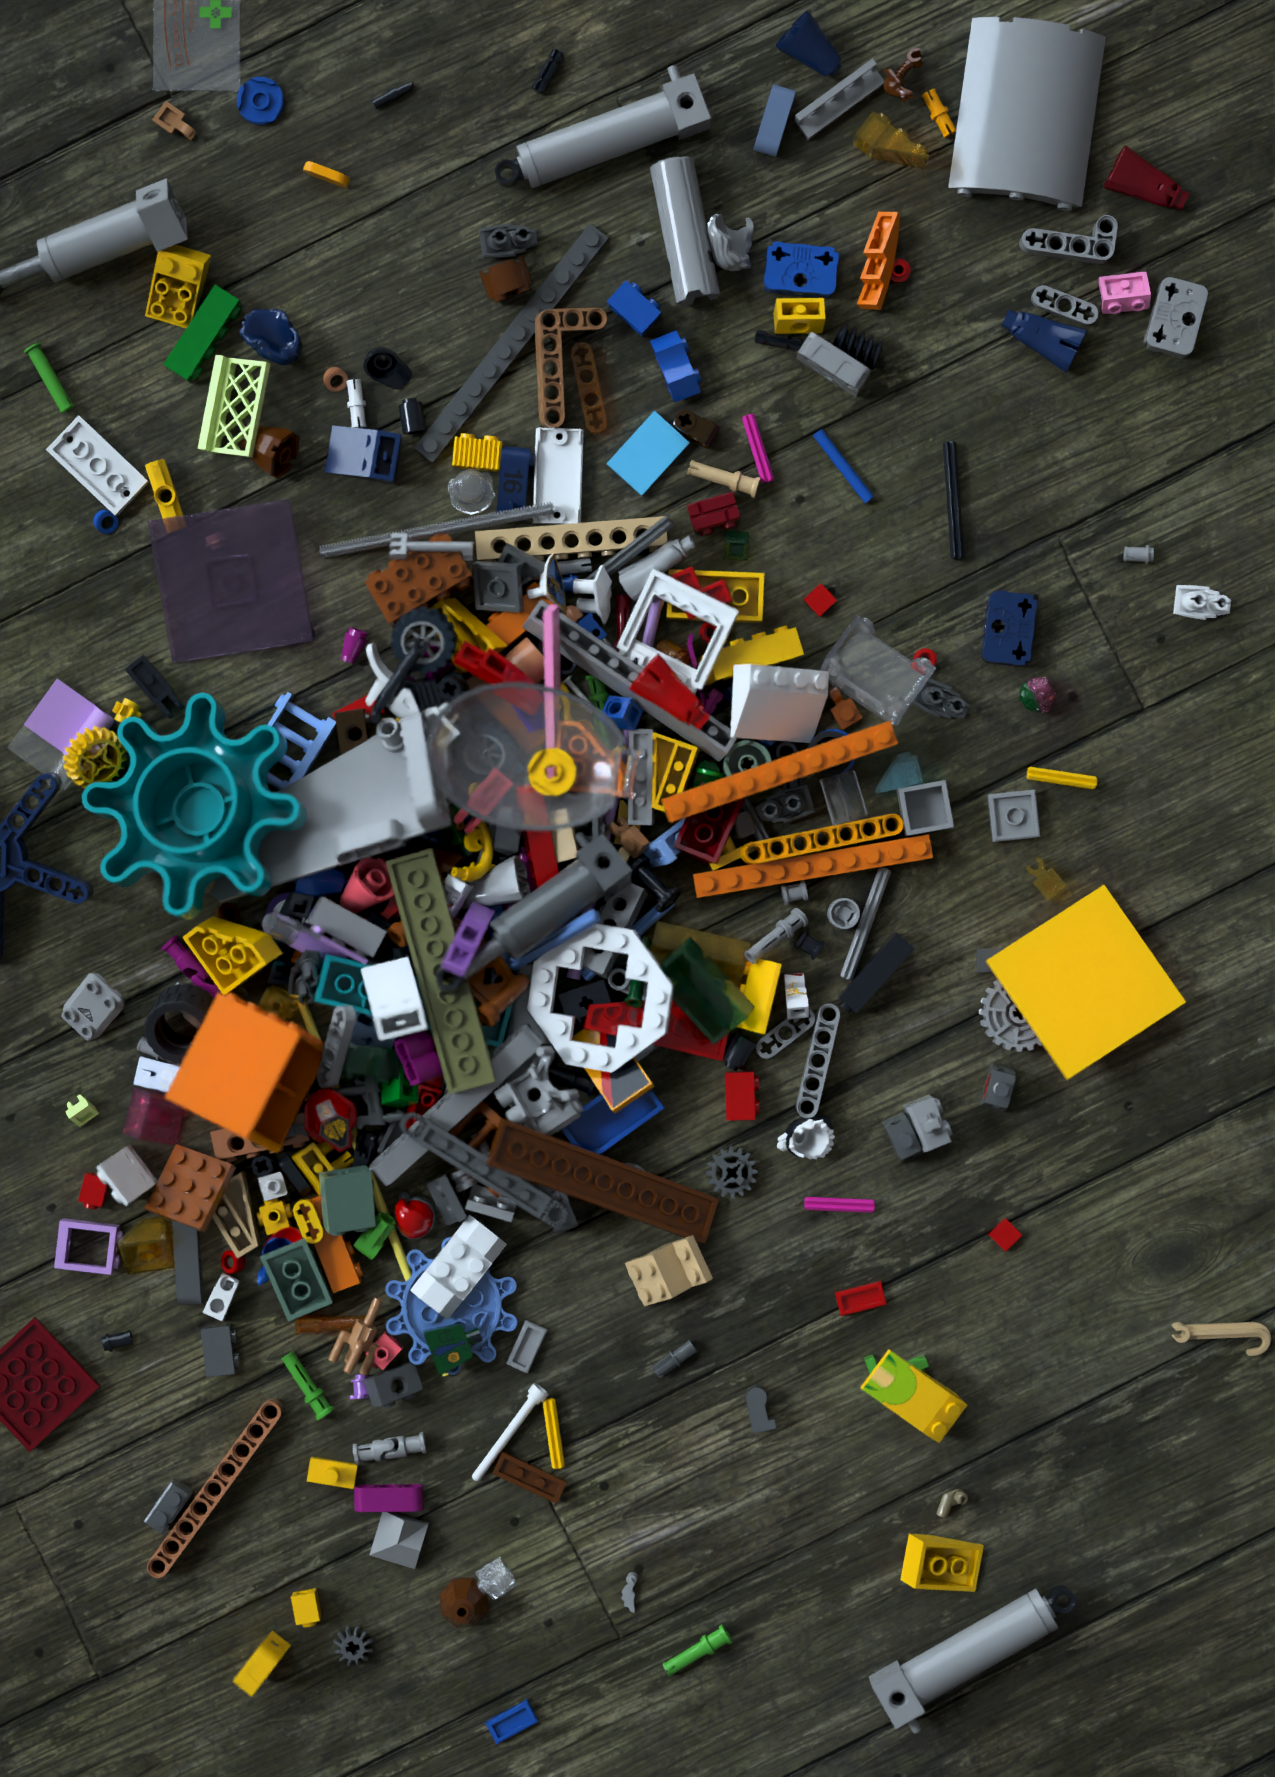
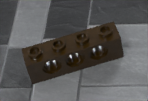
(348, 719)

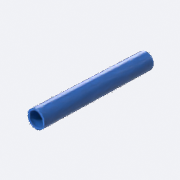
(843, 466)

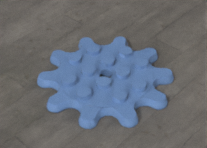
(478, 1310)

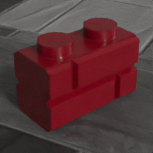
(713, 513)

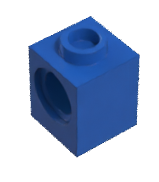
(623, 712)

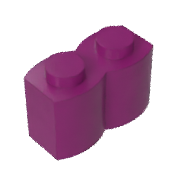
(418, 1057)

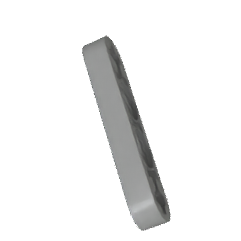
(341, 1027)

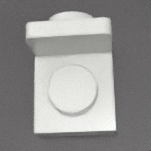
(272, 1186)

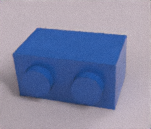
(634, 307)

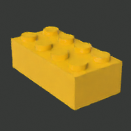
(744, 588)

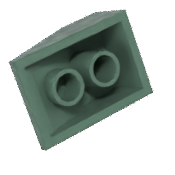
(297, 1279)

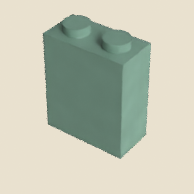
(347, 1200)

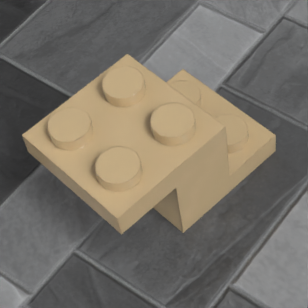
(668, 1270)

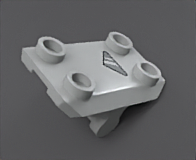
(92, 1007)

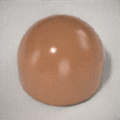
(332, 372)
(573, 613)

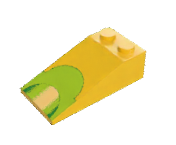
(914, 1396)

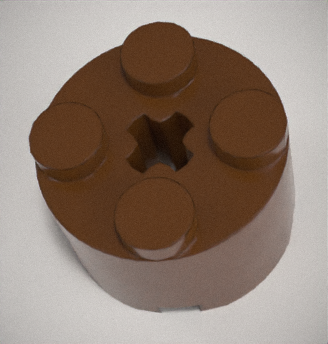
(506, 278)

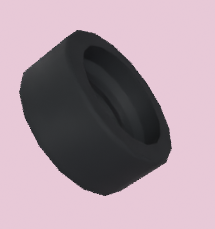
(831, 735)

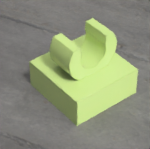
(81, 1112)

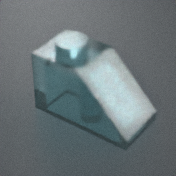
(900, 774)

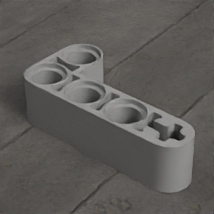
(1067, 240)

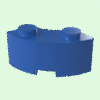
(675, 366)

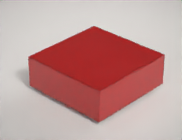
(819, 600)
(1005, 1234)

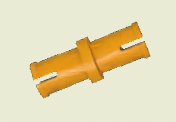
(939, 113)

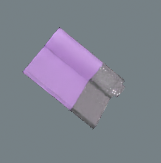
(52, 725)
(303, 938)

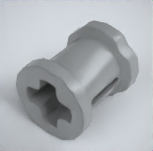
(794, 892)

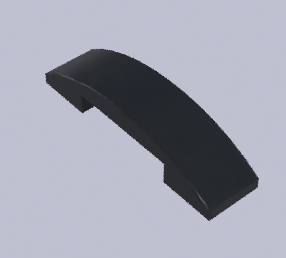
(296, 908)

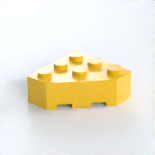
(230, 951)

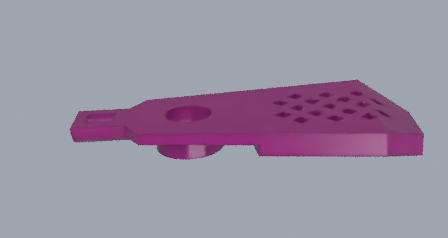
(694, 664)

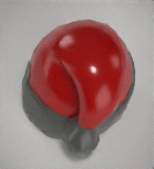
(414, 1215)

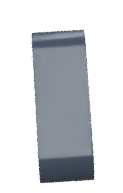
(774, 120)

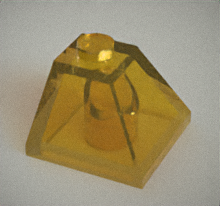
(147, 1246)

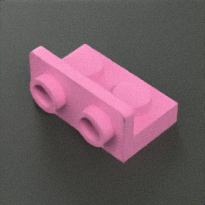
(1125, 292)

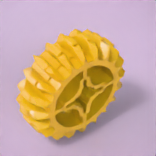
(91, 745)

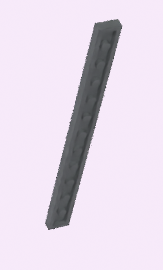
(510, 344)

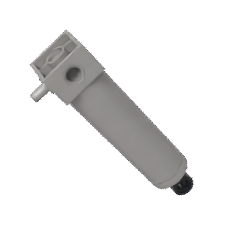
(611, 134)
(966, 1654)

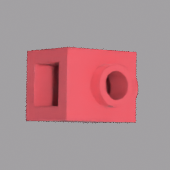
(388, 1349)

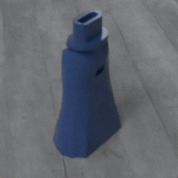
(1047, 337)

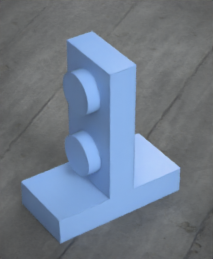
(661, 849)

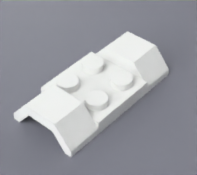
(458, 1267)

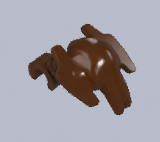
(894, 81)

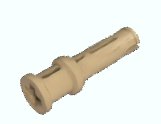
(735, 481)

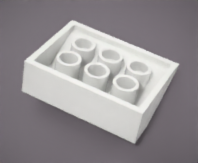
(777, 702)

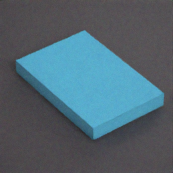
(648, 453)

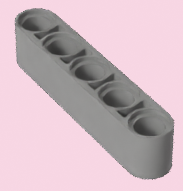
(817, 1072)

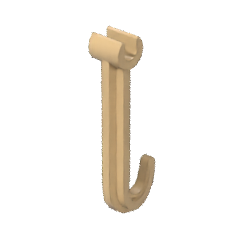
(1225, 1330)

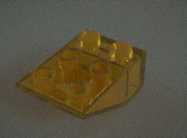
(885, 143)

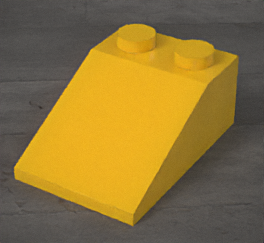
(941, 1563)

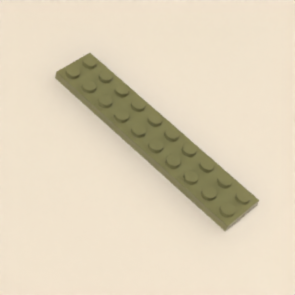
(429, 937)

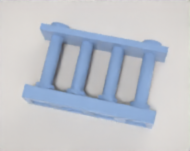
(310, 747)

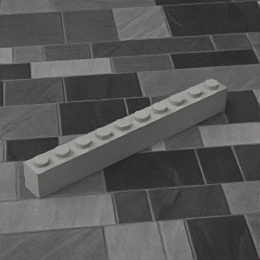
(619, 674)

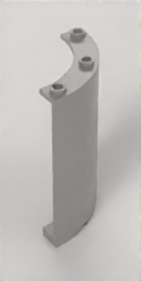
(1027, 111)

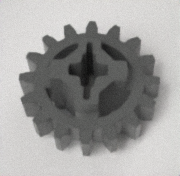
(739, 1179)

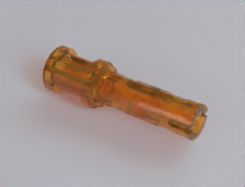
(319, 1323)

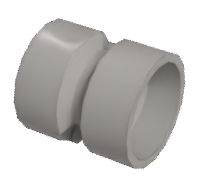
(843, 913)

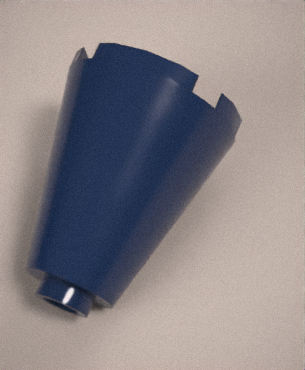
(810, 46)

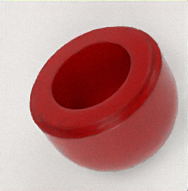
(238, 1263)

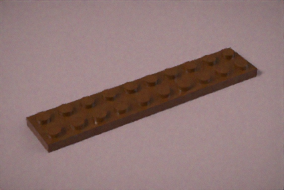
(602, 1181)

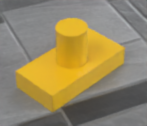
(730, 854)
(332, 1472)

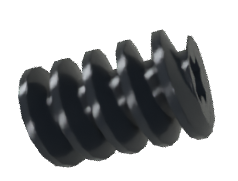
(858, 345)

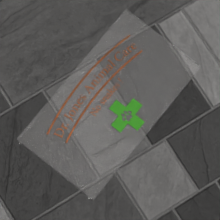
(196, 45)

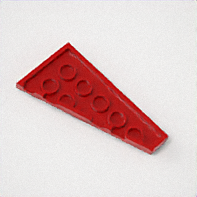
(681, 1033)

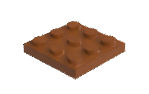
(190, 1188)

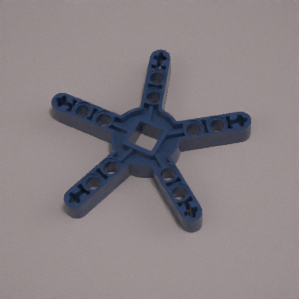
(14, 852)

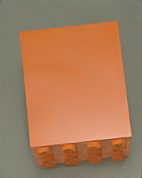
(248, 1071)

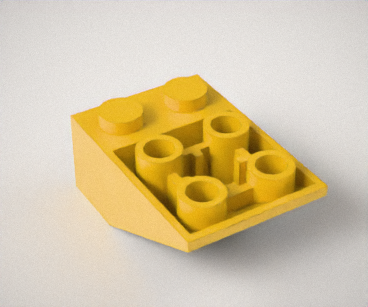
(177, 285)

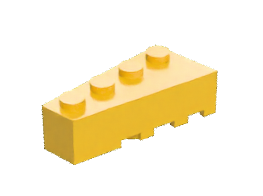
(762, 650)

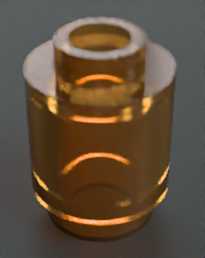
(673, 650)

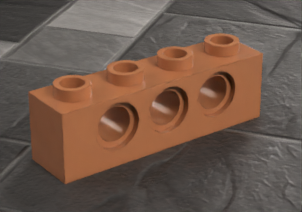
(224, 1148)

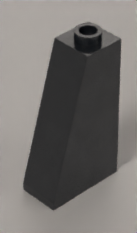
(875, 973)

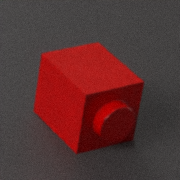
(93, 1191)

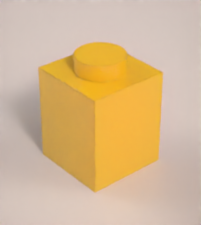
(306, 1607)

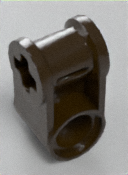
(700, 429)

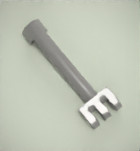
(400, 546)

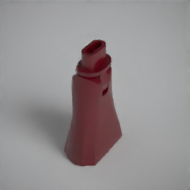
(1141, 180)

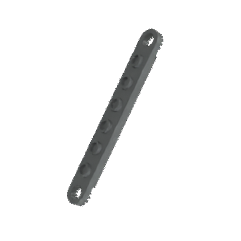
(475, 1165)

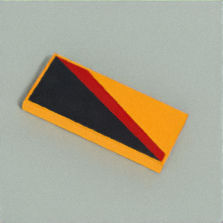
(621, 1085)

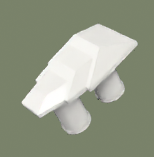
(602, 592)
(1200, 602)

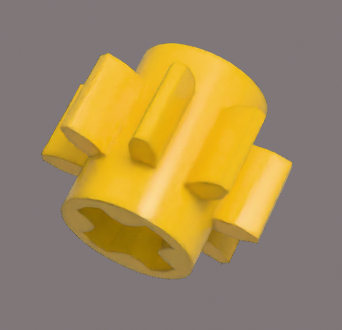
(126, 709)

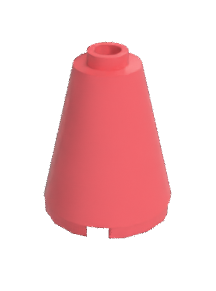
(367, 885)

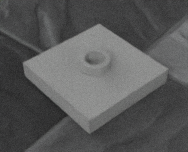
(1013, 815)

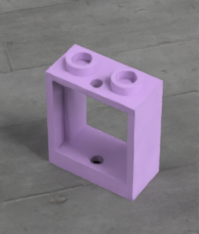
(64, 1240)

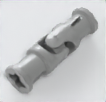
(385, 1449)

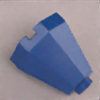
(322, 883)

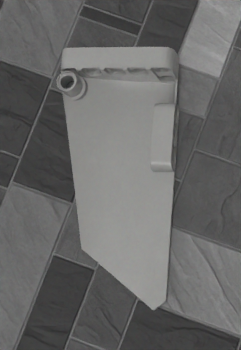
(356, 806)

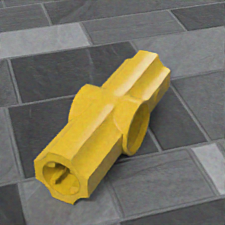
(162, 481)

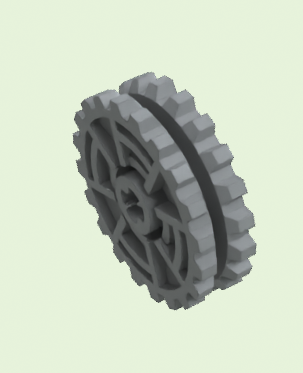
(1002, 1024)

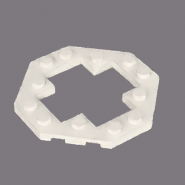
(560, 1027)

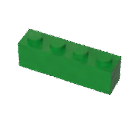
(202, 334)

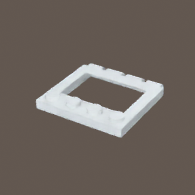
(690, 601)

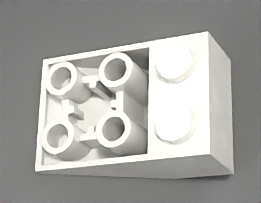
(393, 998)
(126, 1175)

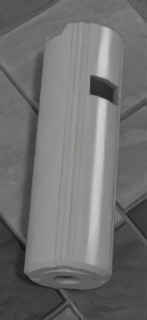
(684, 229)

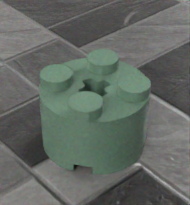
(744, 749)

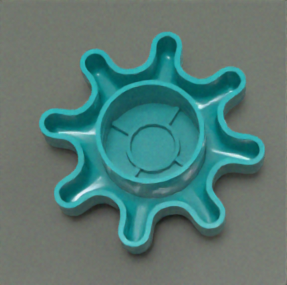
(194, 806)

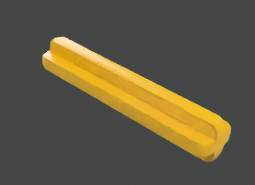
(1062, 778)
(553, 1433)

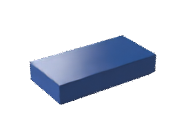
(511, 1721)

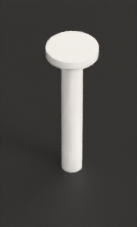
(575, 689)

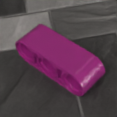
(388, 1498)

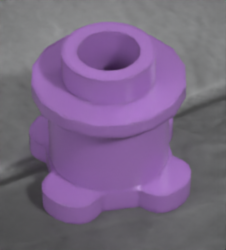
(360, 1390)

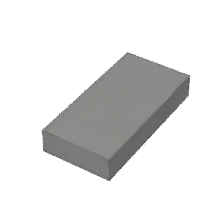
(526, 1346)

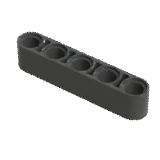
(187, 1264)

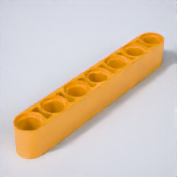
(833, 838)

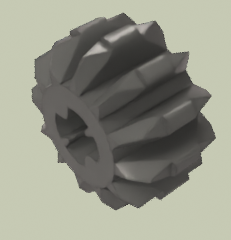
(349, 1652)

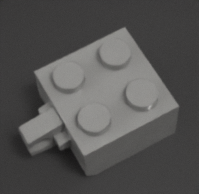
(927, 1122)

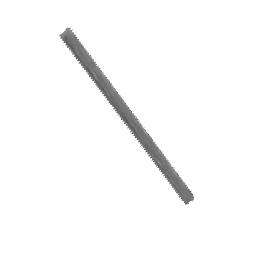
(423, 533)

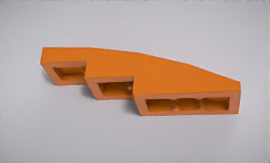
(880, 260)

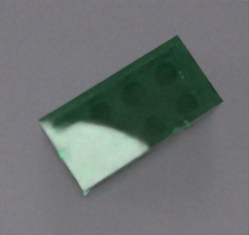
(704, 991)

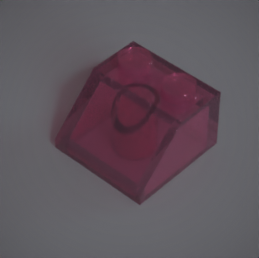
(153, 1117)

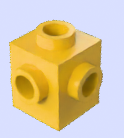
(271, 1223)

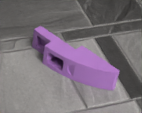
(467, 938)

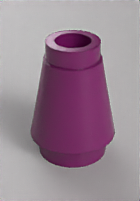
(353, 644)

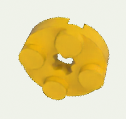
(555, 785)

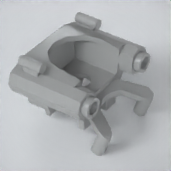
(545, 1114)

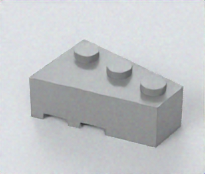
(345, 927)

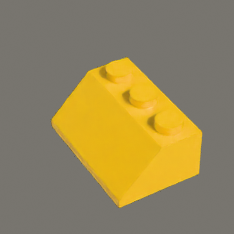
(760, 991)

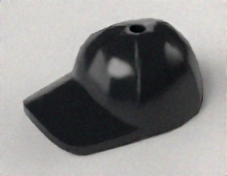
(387, 370)

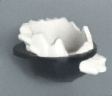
(808, 1137)

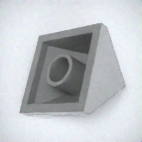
(399, 1539)

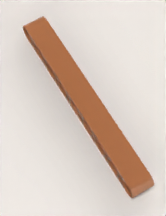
(207, 1496)

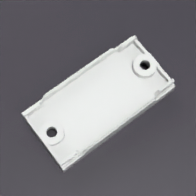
(97, 465)
(559, 474)

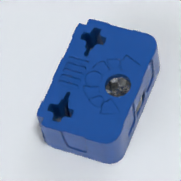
(802, 262)

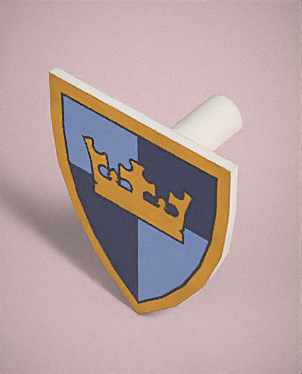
(551, 584)

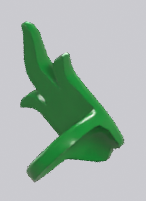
(706, 773)

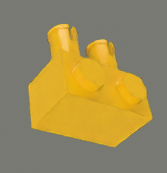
(312, 1160)

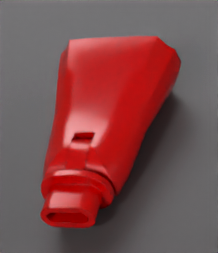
(664, 689)

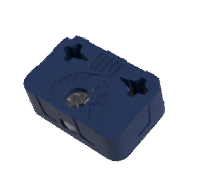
(1017, 628)

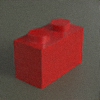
(740, 1095)

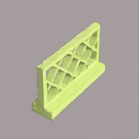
(219, 405)

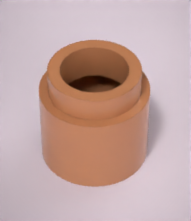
(528, 660)

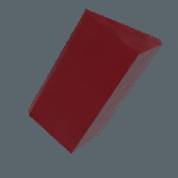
(707, 832)

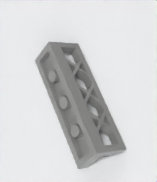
(839, 100)
(640, 808)

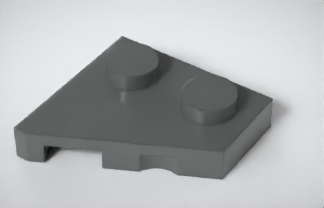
(529, 565)

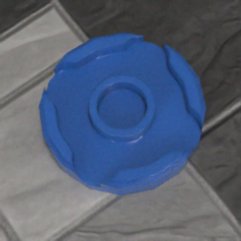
(260, 101)

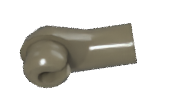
(950, 1499)

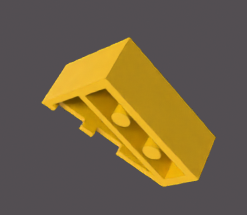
(468, 628)
(672, 767)

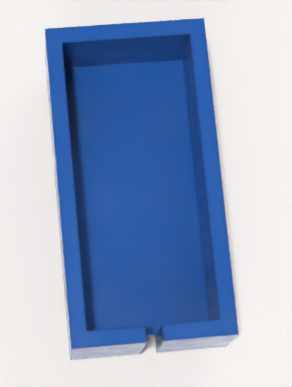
(601, 1127)

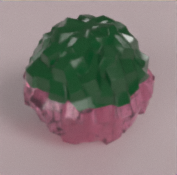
(1037, 694)

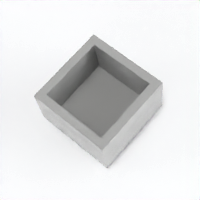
(925, 808)

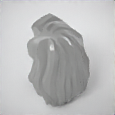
(730, 246)

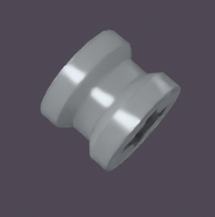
(462, 1180)

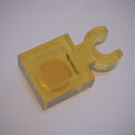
(1047, 881)

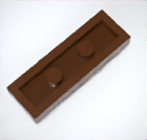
(529, 1477)

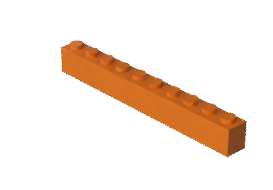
(779, 771)
(812, 866)

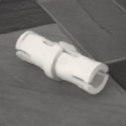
(356, 403)

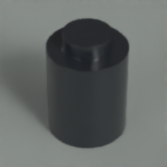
(412, 416)
(738, 1052)

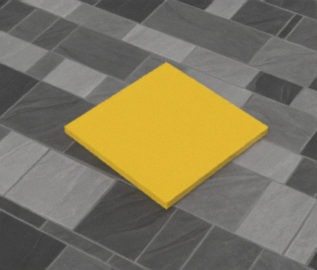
(1085, 982)

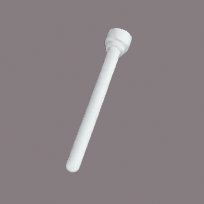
(535, 1396)

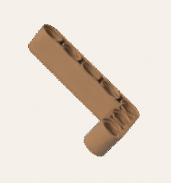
(555, 356)

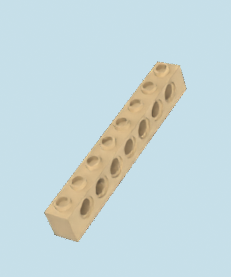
(606, 529)

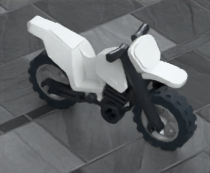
(408, 694)

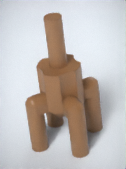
(359, 1340)

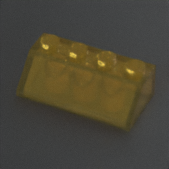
(724, 951)

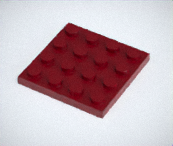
(39, 1384)

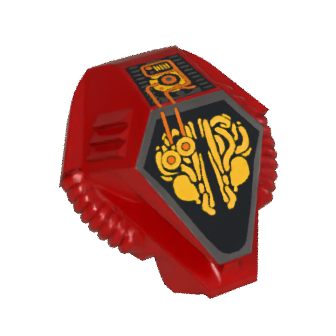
(330, 1118)

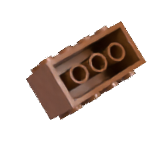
(418, 580)

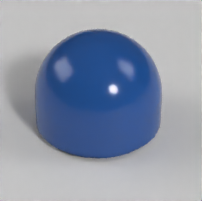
(99, 517)

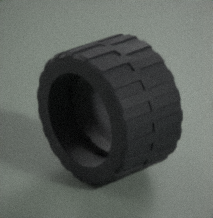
(159, 1035)

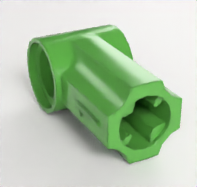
(373, 1239)

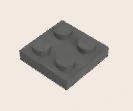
(497, 586)

